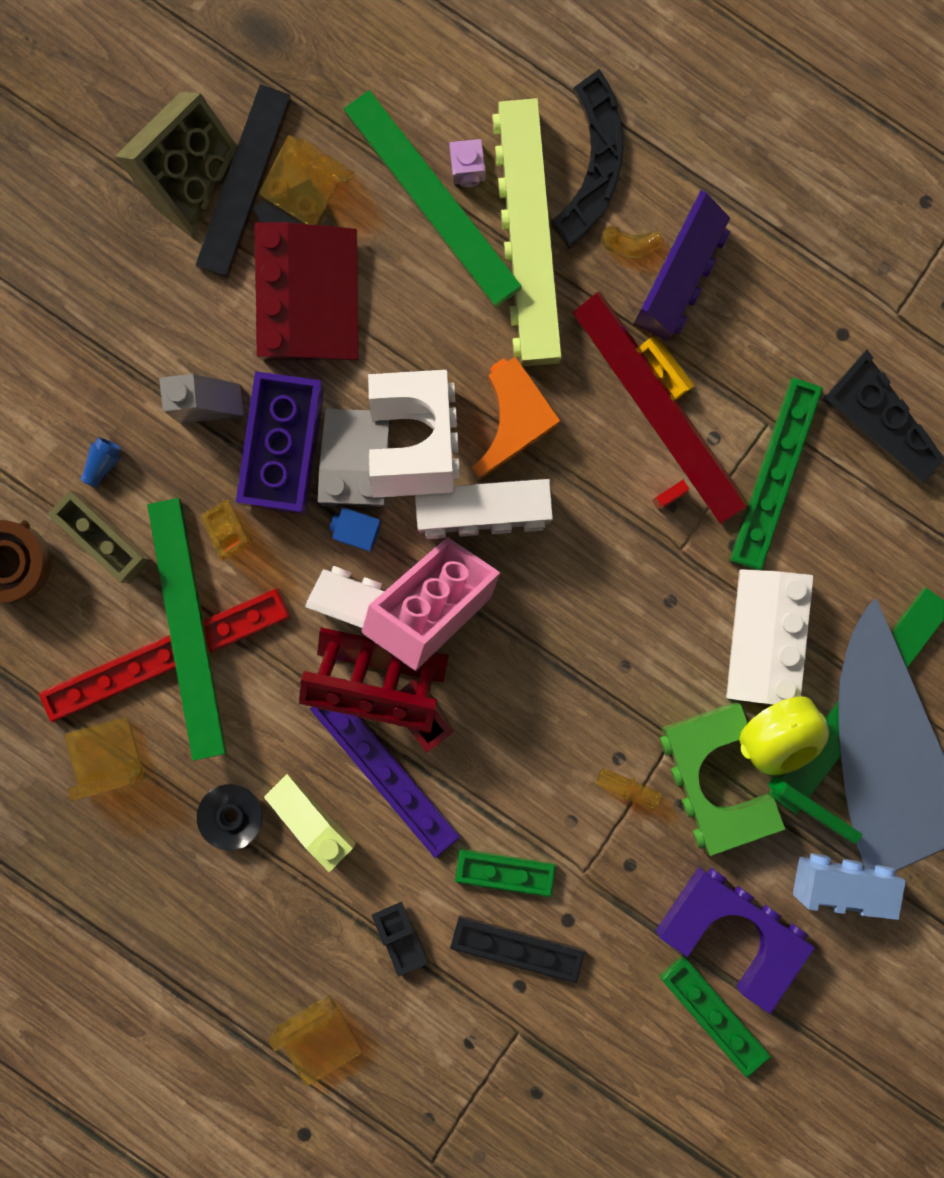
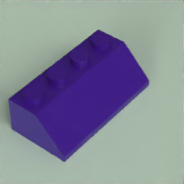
(683, 268)

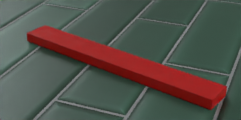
(158, 657)

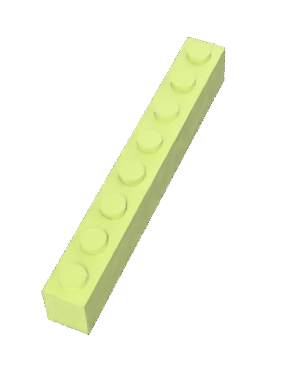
(528, 231)

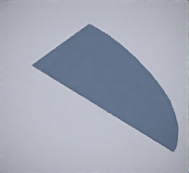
(888, 751)

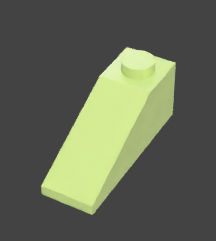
(310, 823)

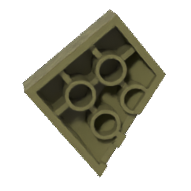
(180, 159)

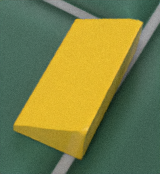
(667, 367)

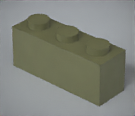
(99, 537)

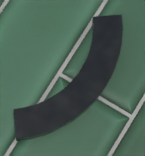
(604, 163)

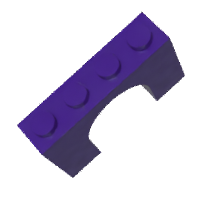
(780, 949)

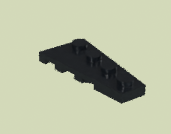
(876, 412)

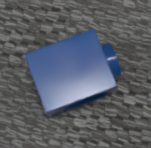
(355, 529)

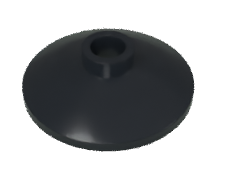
(216, 826)

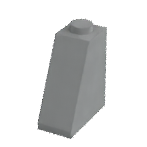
(200, 398)

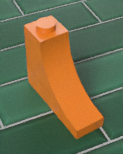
(522, 415)

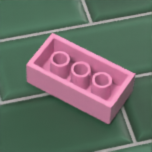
(430, 603)

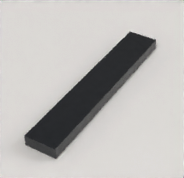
(243, 181)

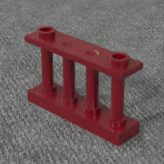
(365, 700)

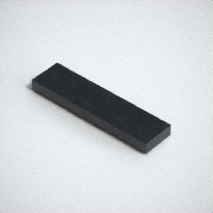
(517, 949)

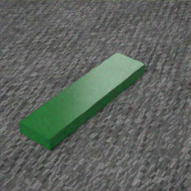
(714, 1016)

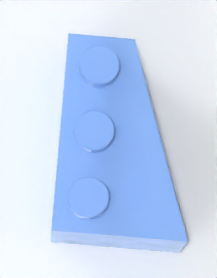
(848, 887)

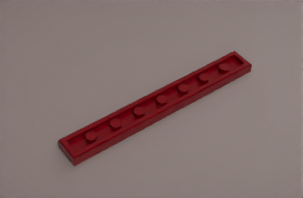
(660, 407)

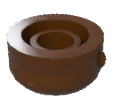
(34, 561)

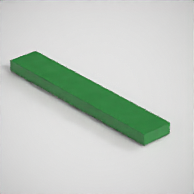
(776, 474)

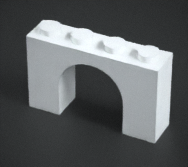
(428, 465)

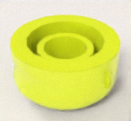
(785, 736)

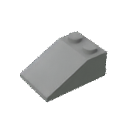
(345, 458)

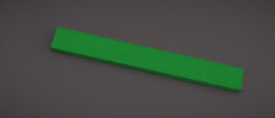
(432, 199)
(187, 629)
(910, 636)

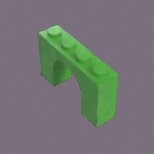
(717, 826)

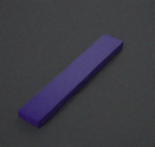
(390, 779)

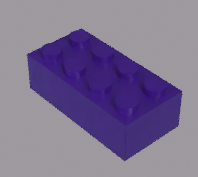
(280, 443)

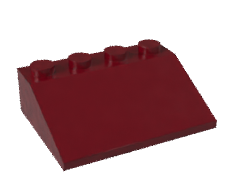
(306, 292)

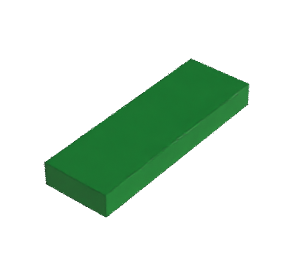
(814, 810)
(505, 872)

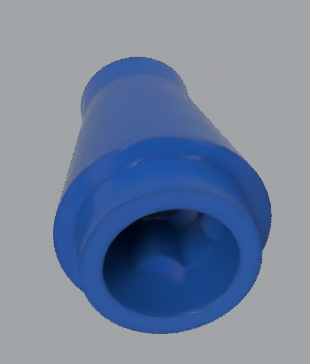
(100, 460)

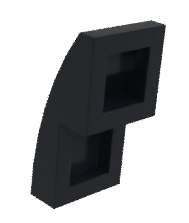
(400, 939)

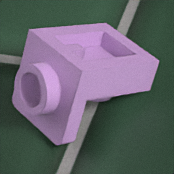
(467, 162)

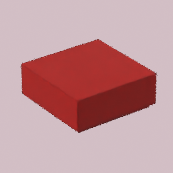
(670, 494)

